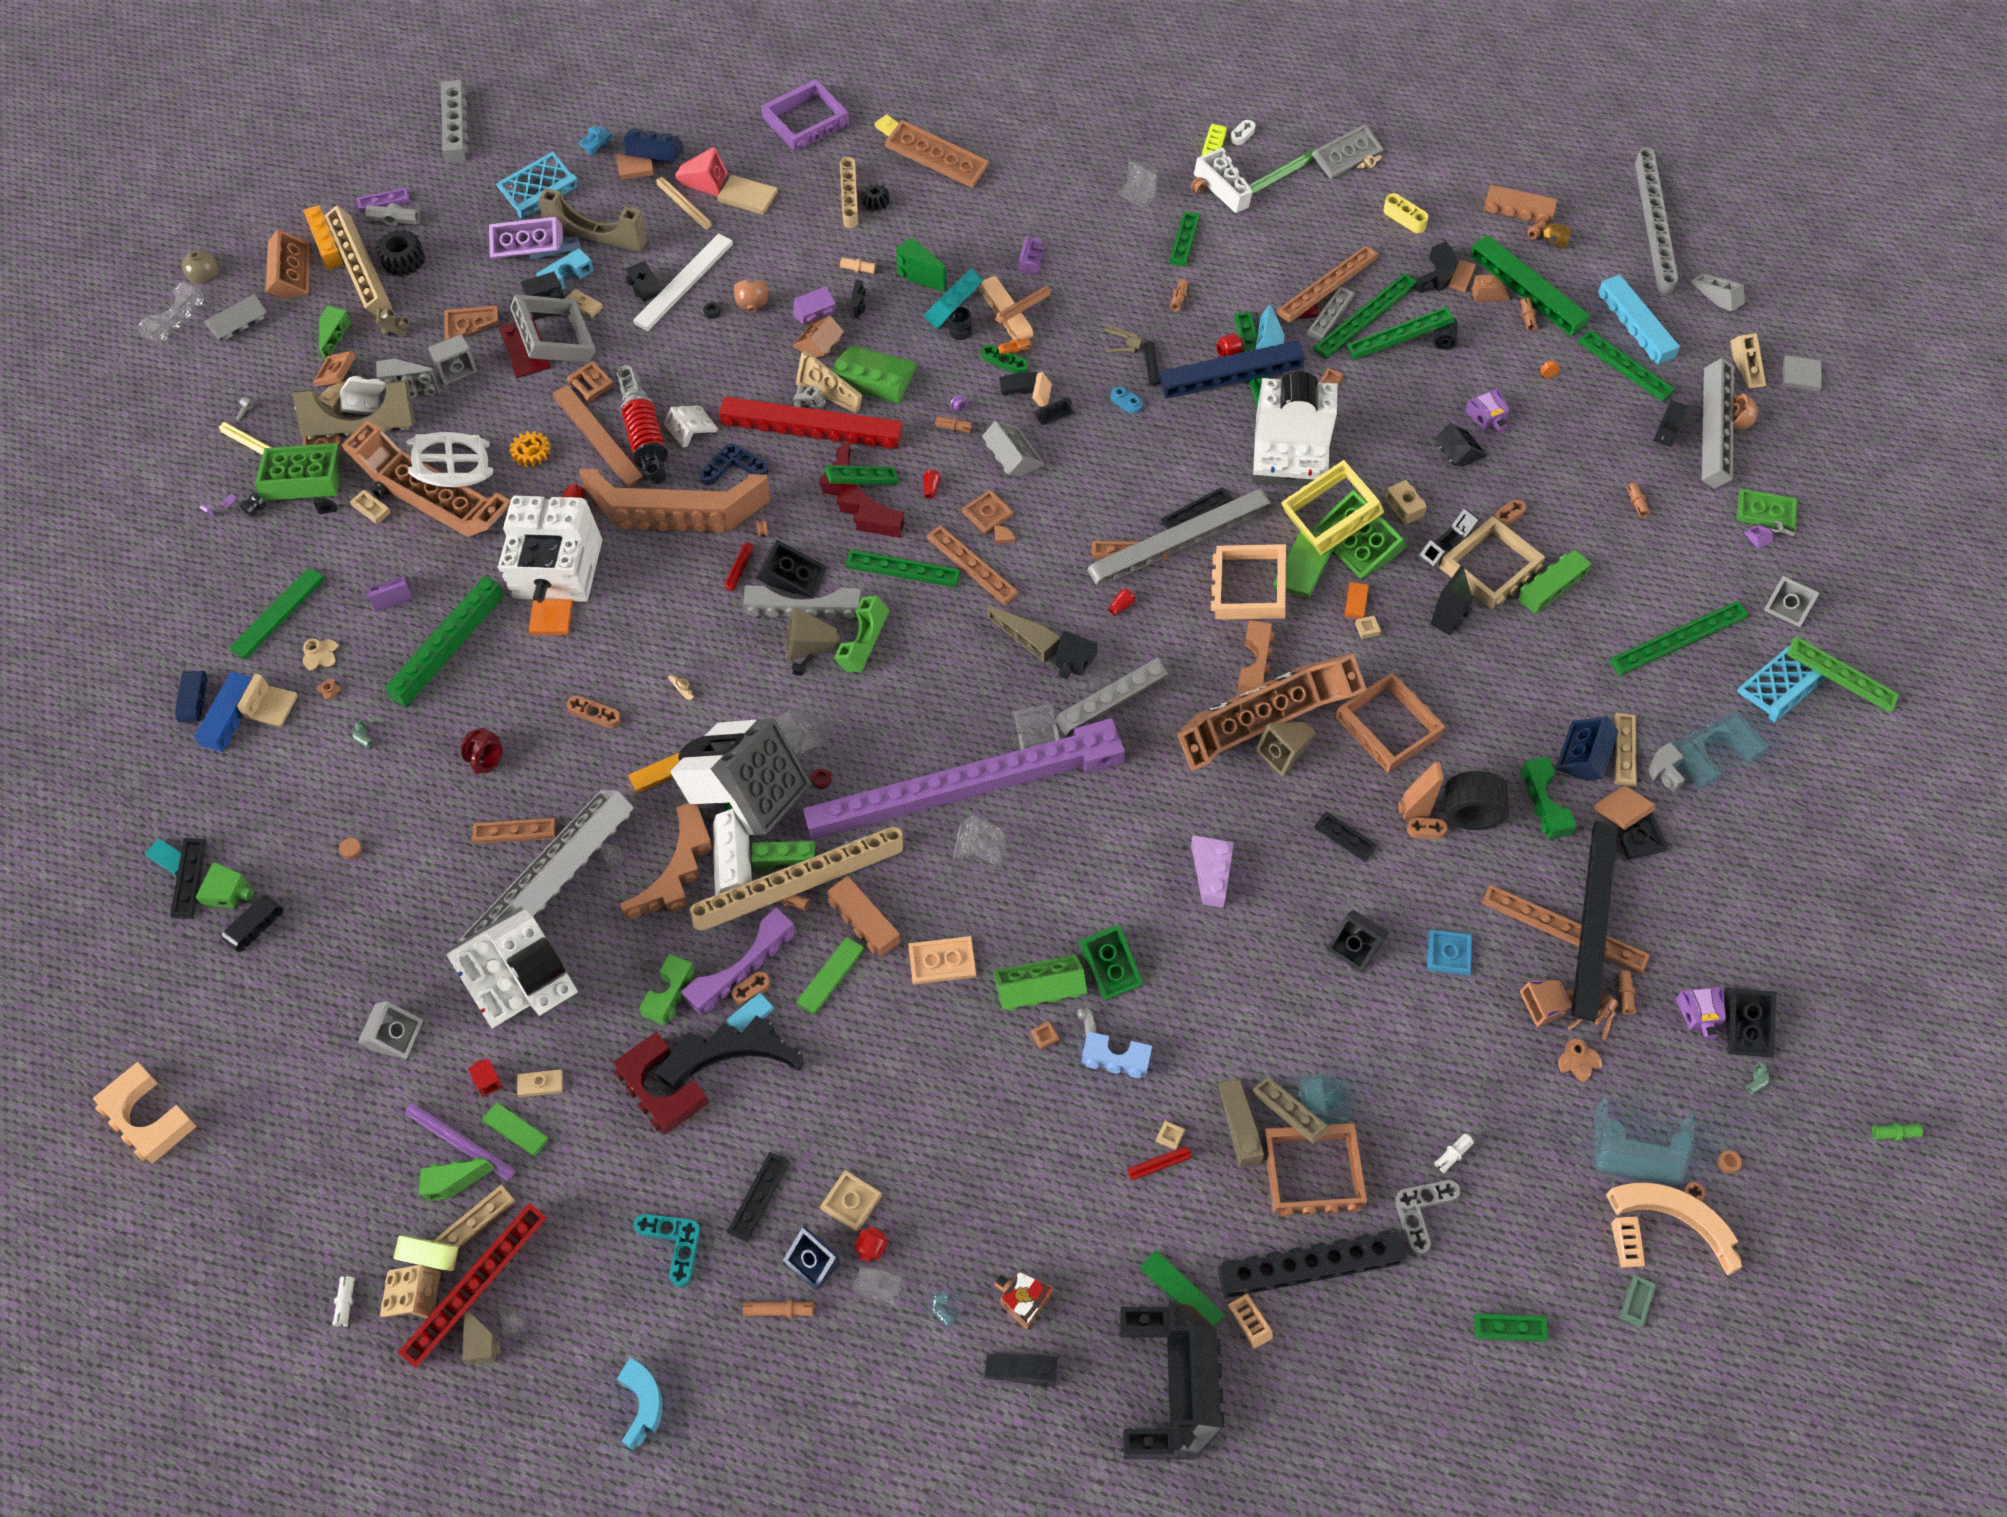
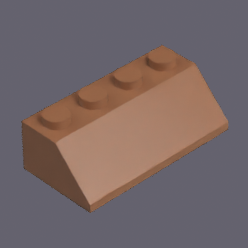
(287, 266)

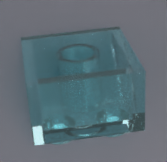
(1326, 1098)

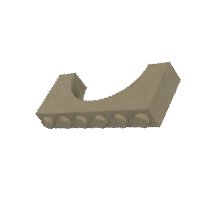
(625, 233)
(317, 420)

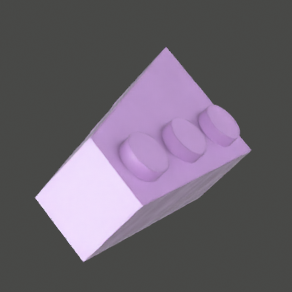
(1212, 867)

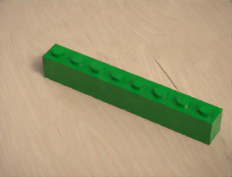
(1529, 284)
(444, 641)

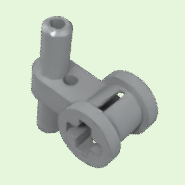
(808, 397)

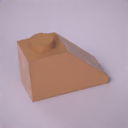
(1489, 289)

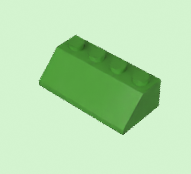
(1040, 982)

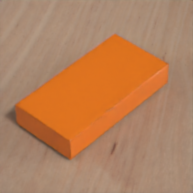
(1356, 600)

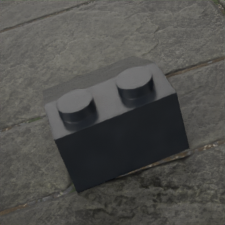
(791, 570)
(1453, 604)
(1750, 1021)

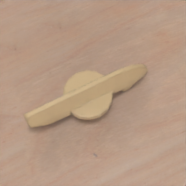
(1369, 161)
(682, 686)

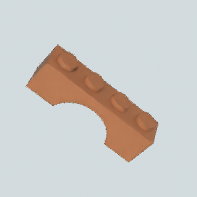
(1257, 639)

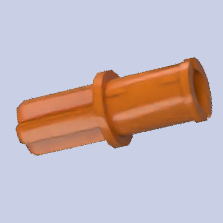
(1014, 346)

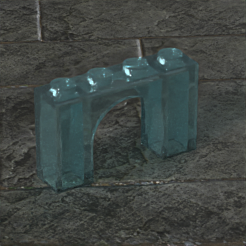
(1731, 730)

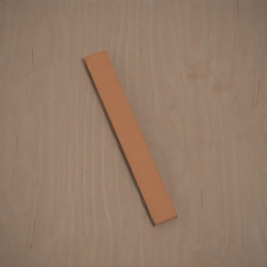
(1327, 284)
(598, 436)
(1561, 927)

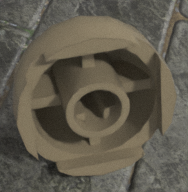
(200, 266)

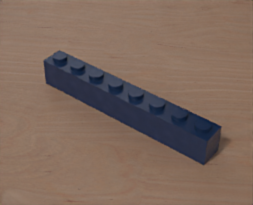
(1231, 369)

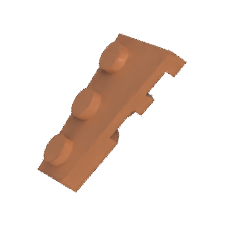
(469, 320)

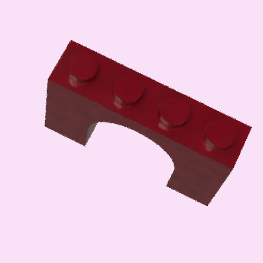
(665, 1111)

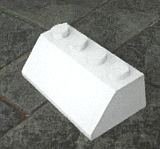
(730, 852)

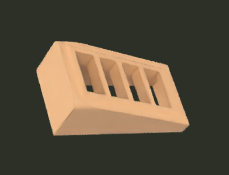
(1617, 1225)
(1259, 1338)

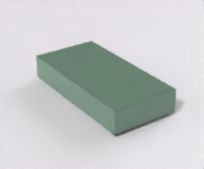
(1637, 1301)

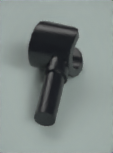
(798, 669)

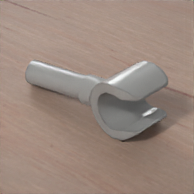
(247, 405)
(1782, 530)

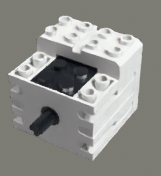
(549, 548)

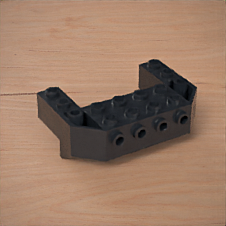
(1191, 1381)

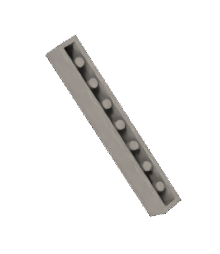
(1718, 423)

